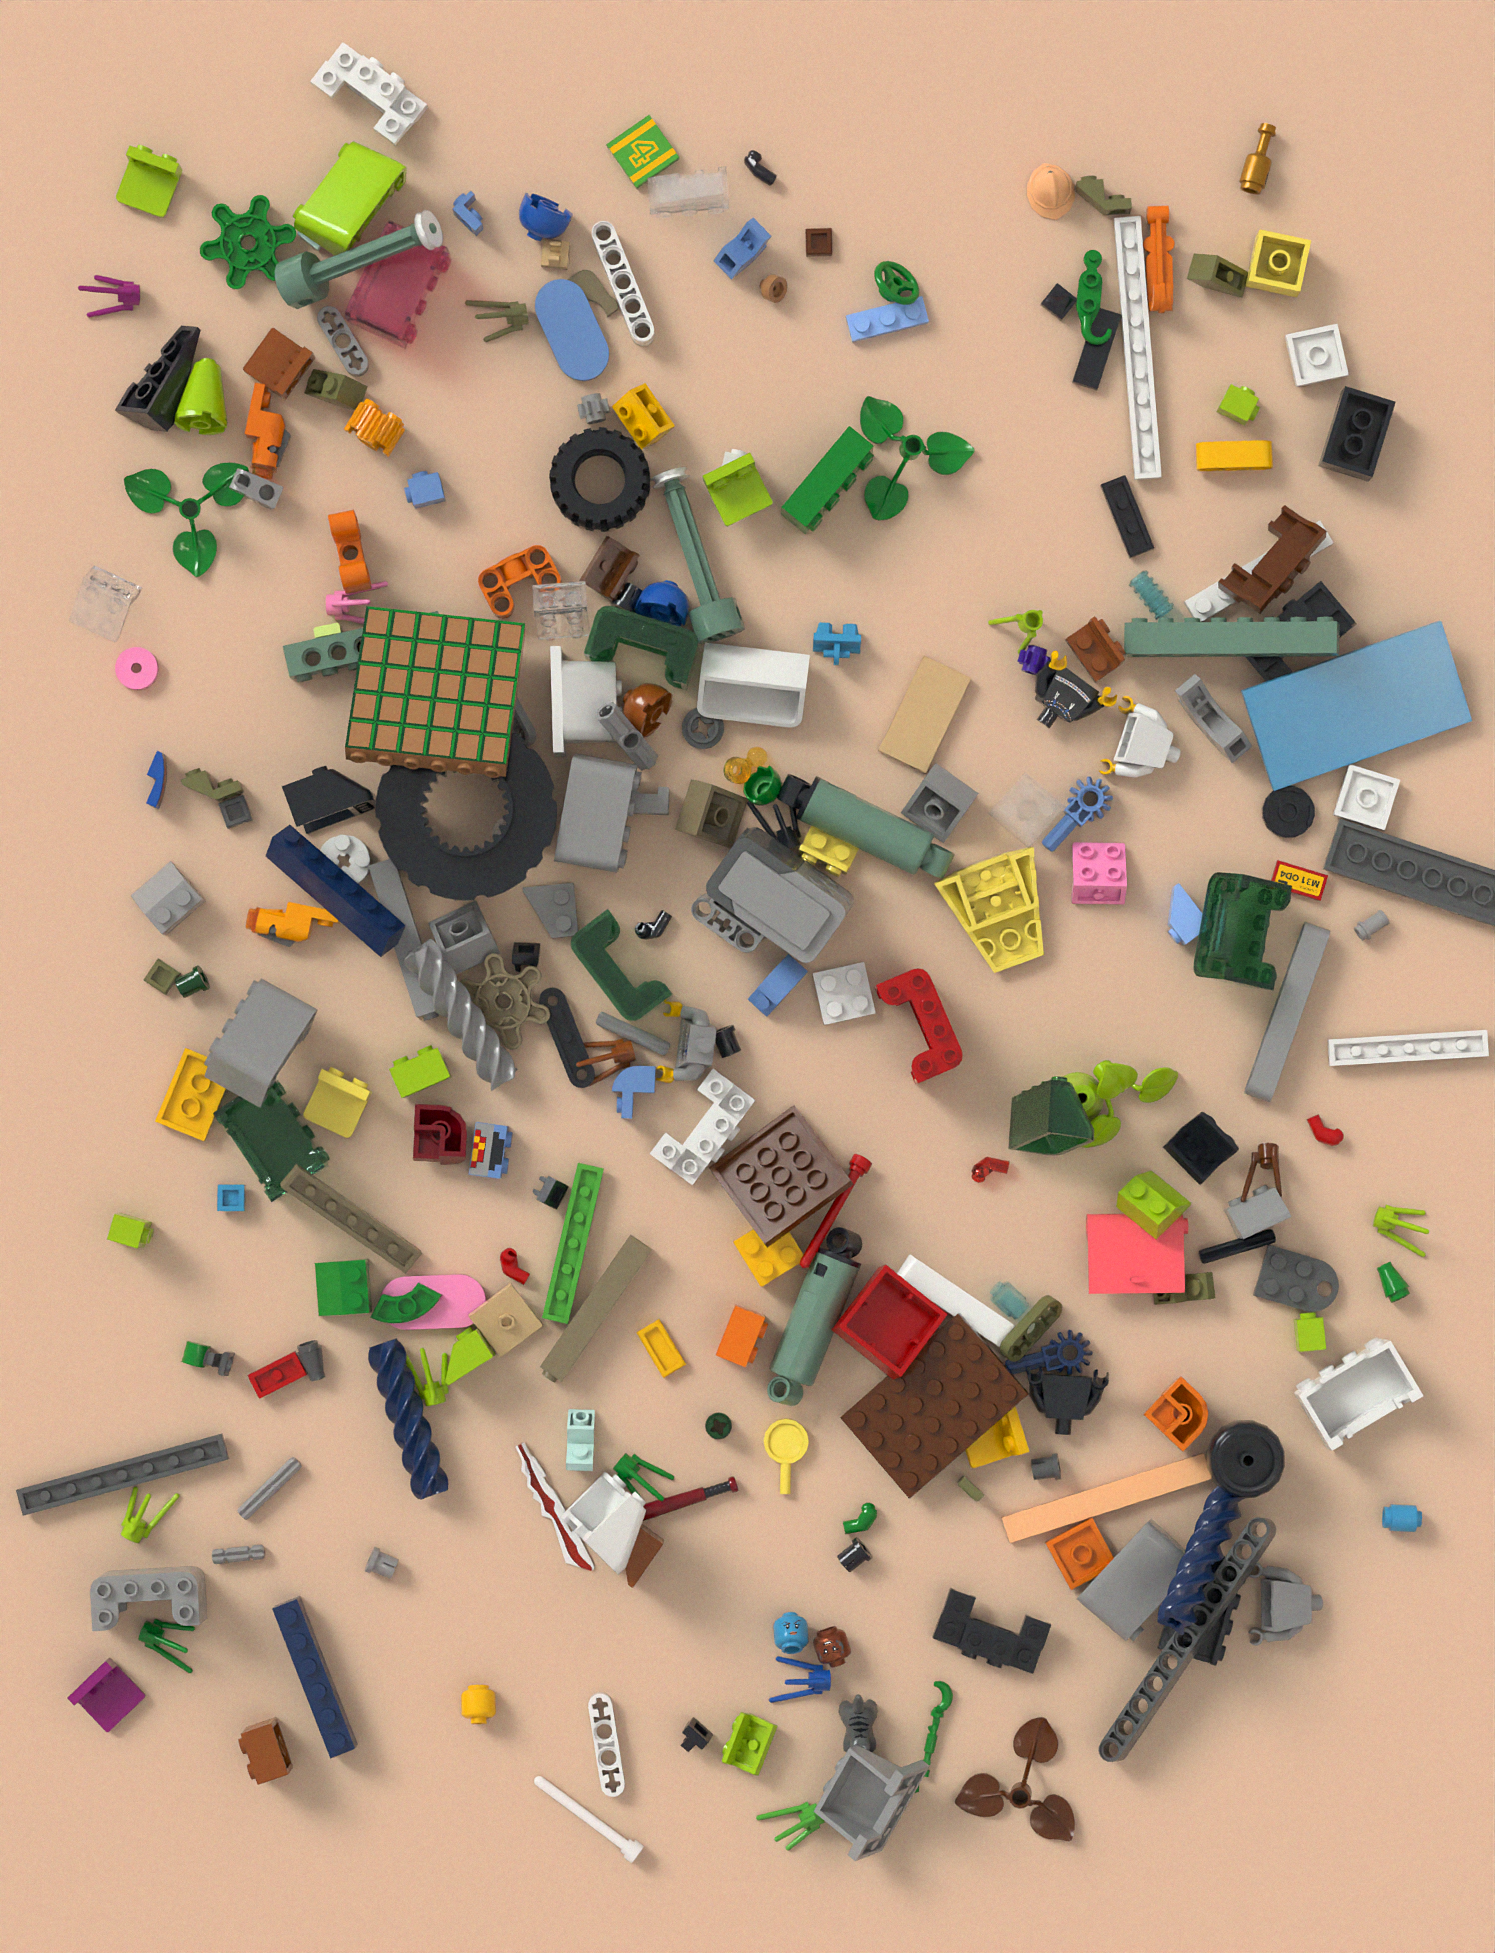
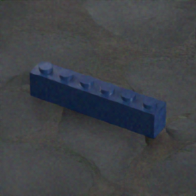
(335, 890)
(315, 1677)

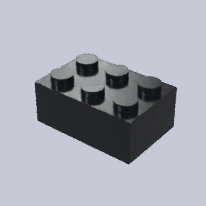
(1357, 433)

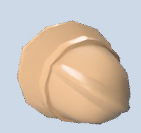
(1050, 191)

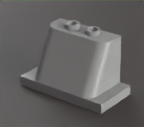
(868, 1798)

